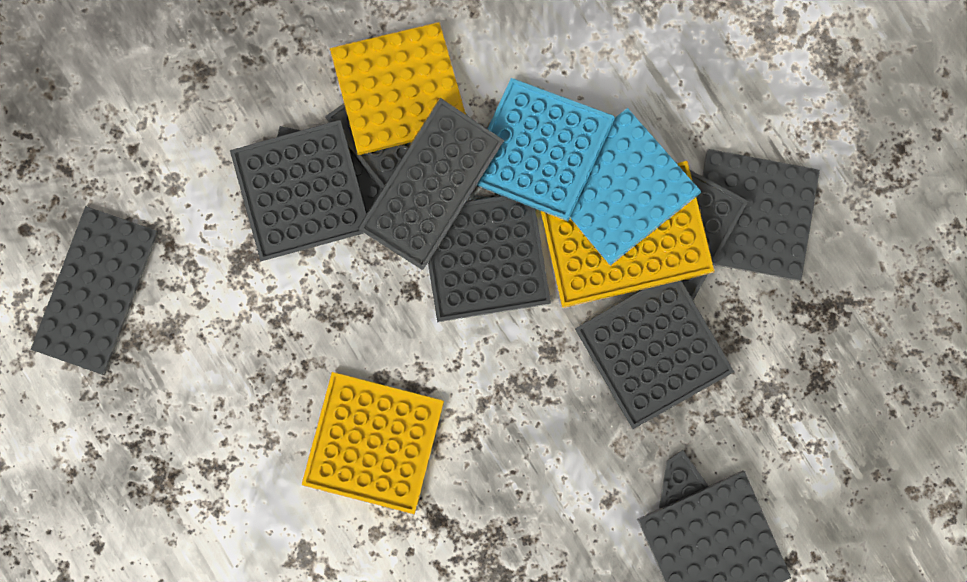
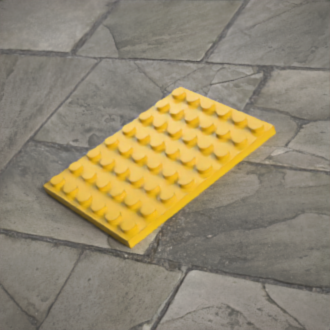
(665, 256)

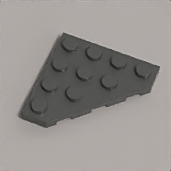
(680, 479)

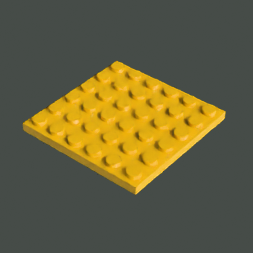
(394, 84)
(372, 443)

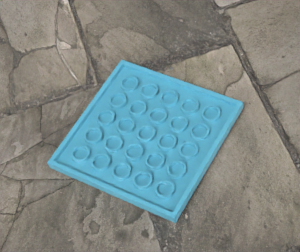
(545, 148)
(629, 190)

